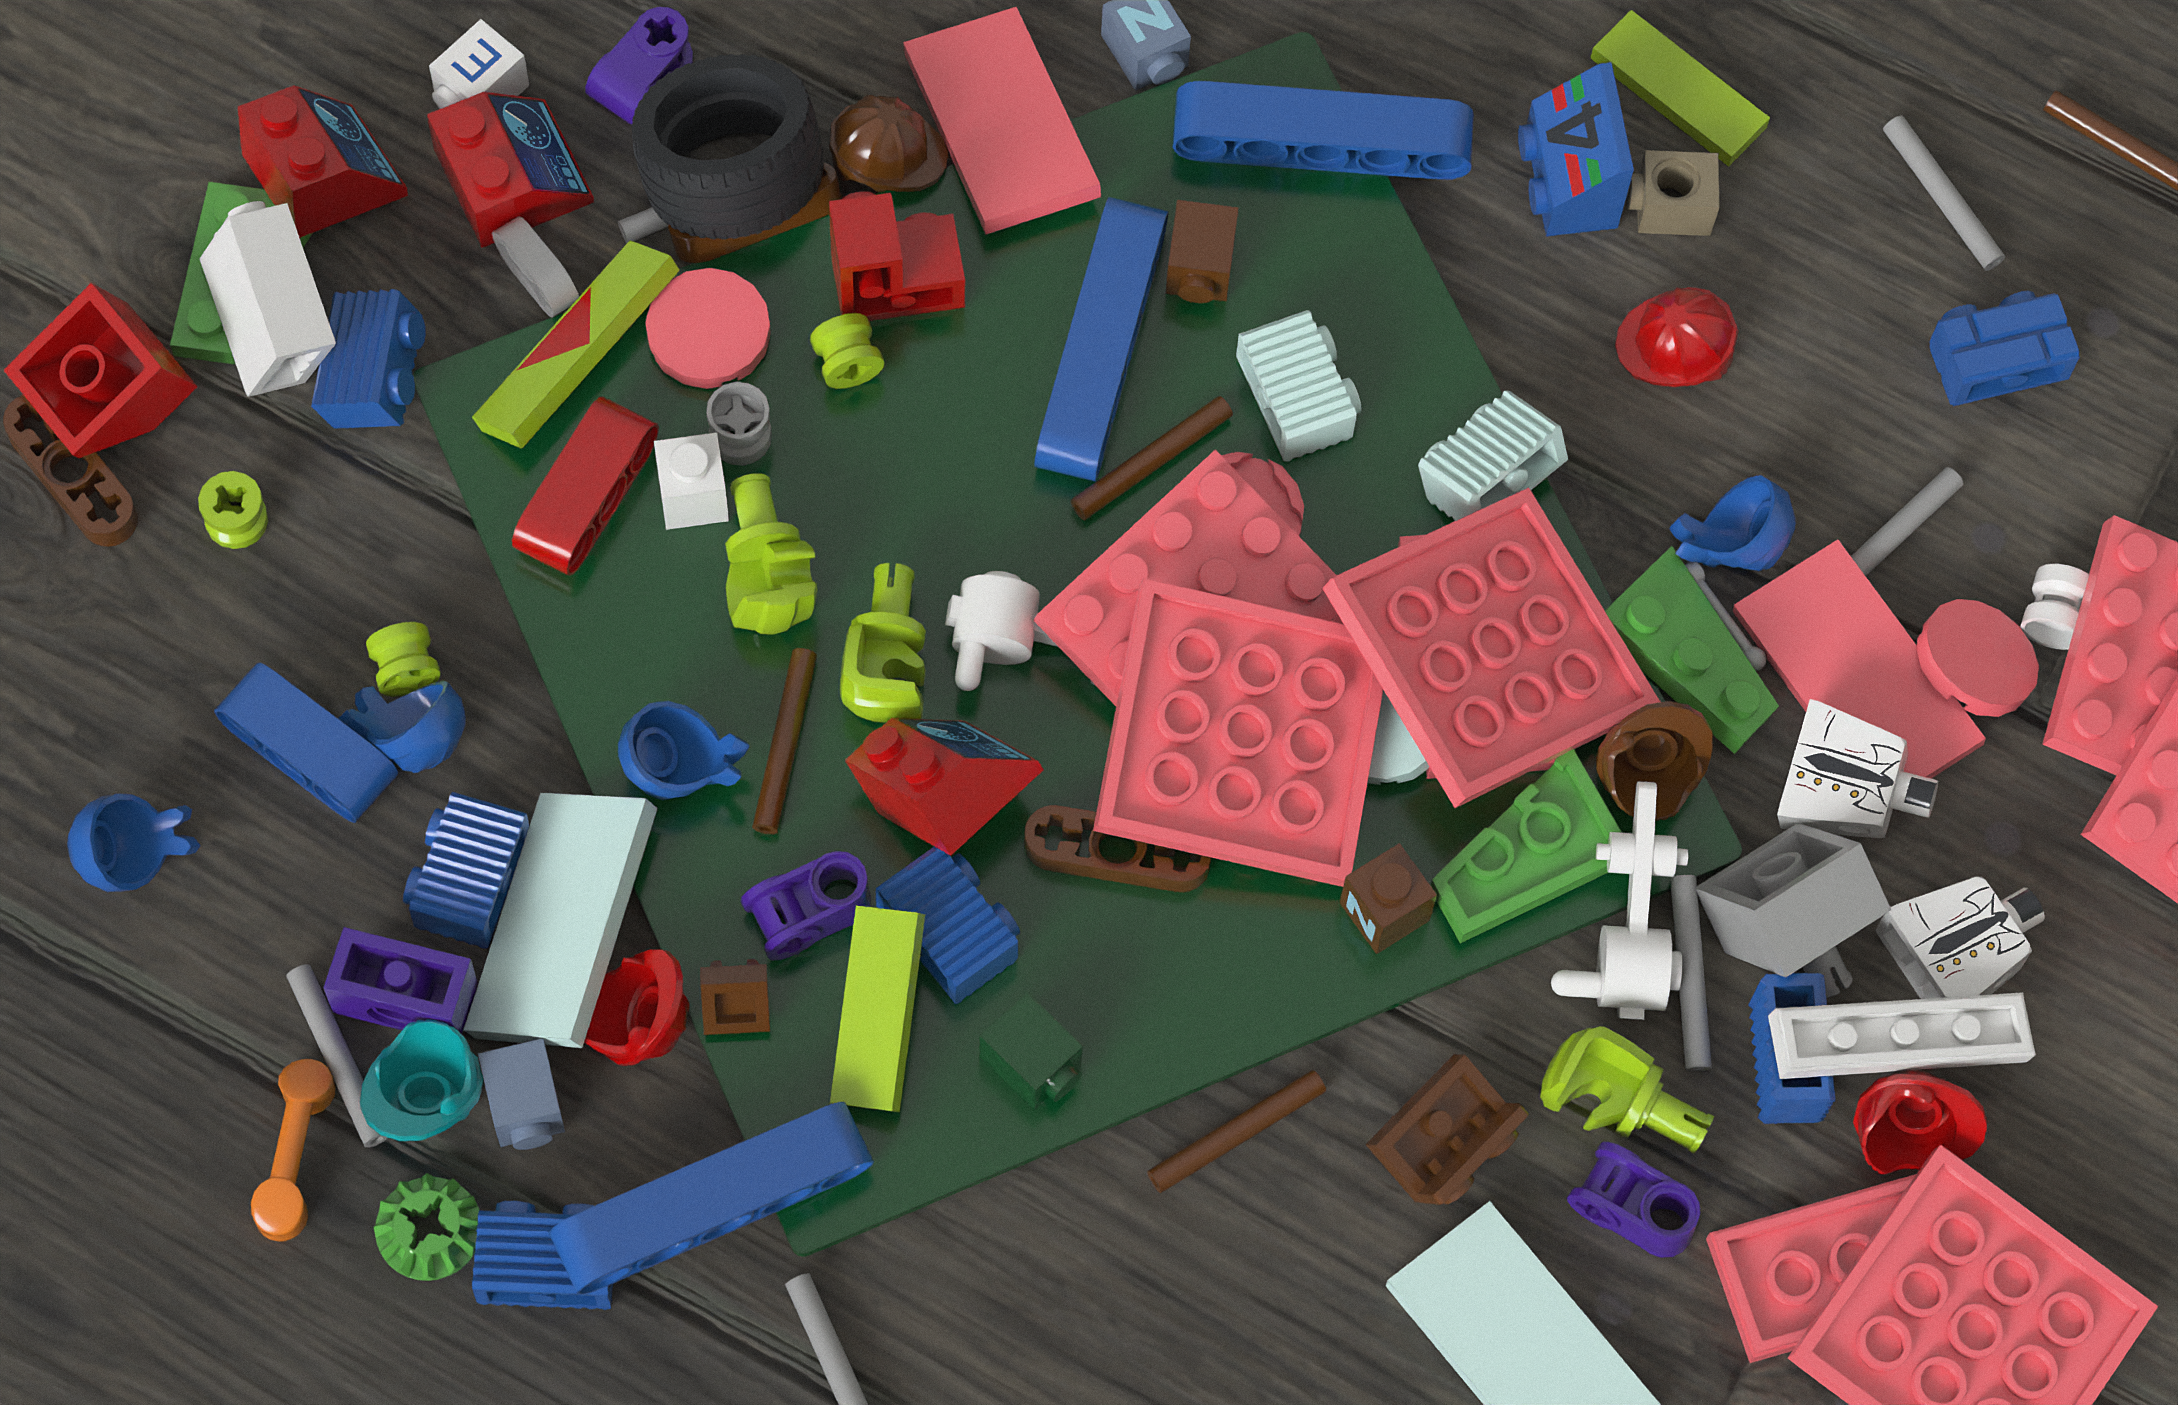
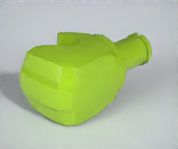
(769, 565)
(882, 648)
(1626, 1084)

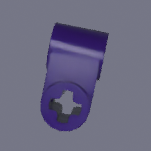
(640, 61)
(804, 906)
(1632, 1199)

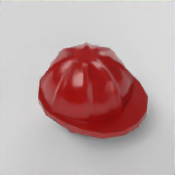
(1678, 338)
(639, 1009)
(1913, 1114)

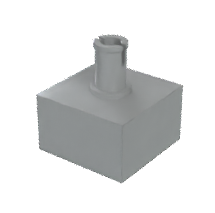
(1795, 903)

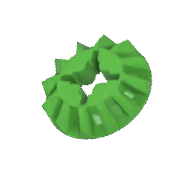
(436, 1255)

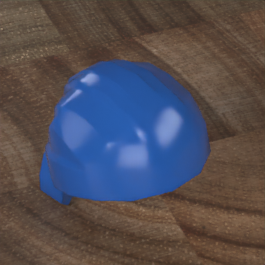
(1743, 530)
(412, 730)
(677, 751)
(124, 841)

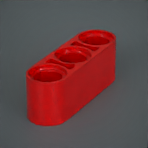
(585, 486)

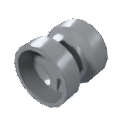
(740, 408)

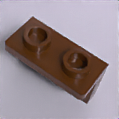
(1446, 1133)

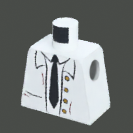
(1850, 777)
(1960, 938)

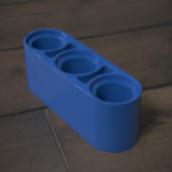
(306, 742)

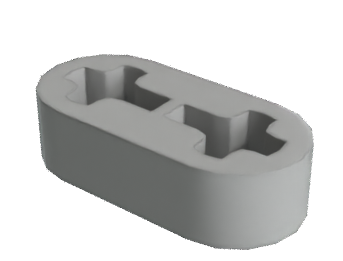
(535, 266)

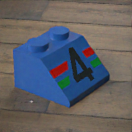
(1578, 154)

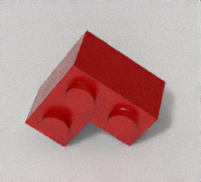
(893, 265)

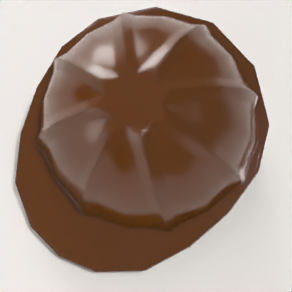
(886, 146)
(1658, 745)

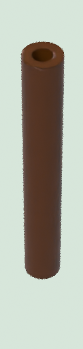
(2113, 138)
(1151, 457)
(784, 741)
(1236, 1131)

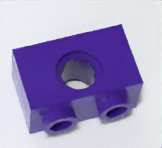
(398, 982)

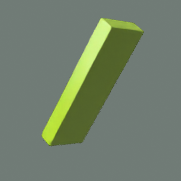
(1680, 88)
(877, 1008)

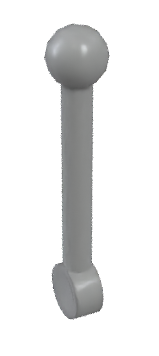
(1754, 654)

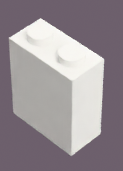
(266, 298)

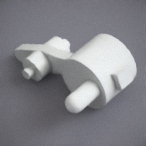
(993, 624)
(1633, 961)

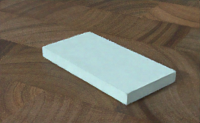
(561, 919)
(1510, 1322)

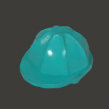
(421, 1083)

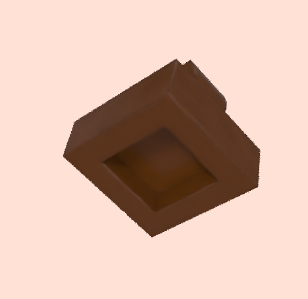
(735, 998)

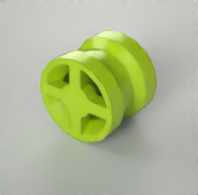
(847, 350)
(228, 524)
(402, 658)

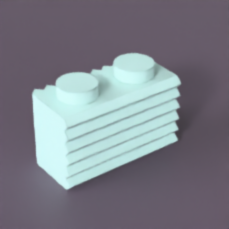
(1298, 384)
(1492, 457)

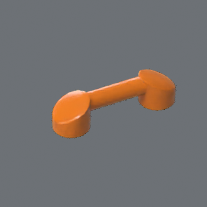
(277, 1202)

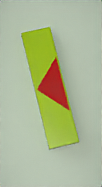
(575, 344)

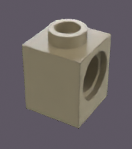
(1690, 174)

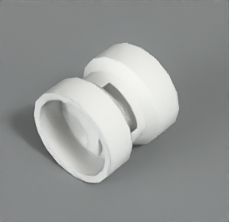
(2056, 605)

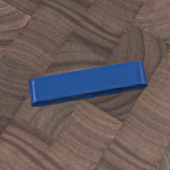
(1323, 130)
(1101, 339)
(710, 1198)

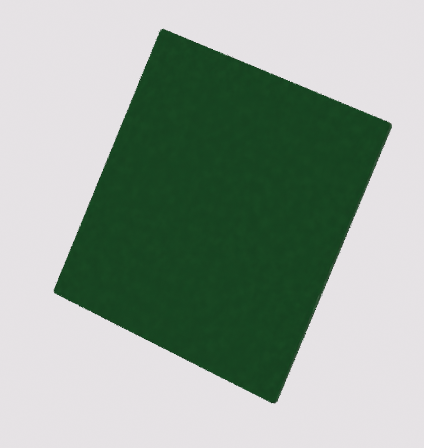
(942, 478)

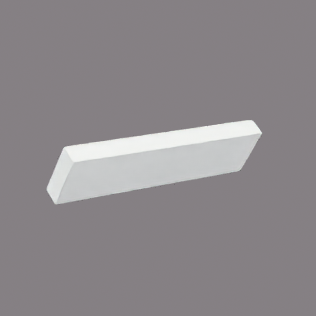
(1901, 1035)

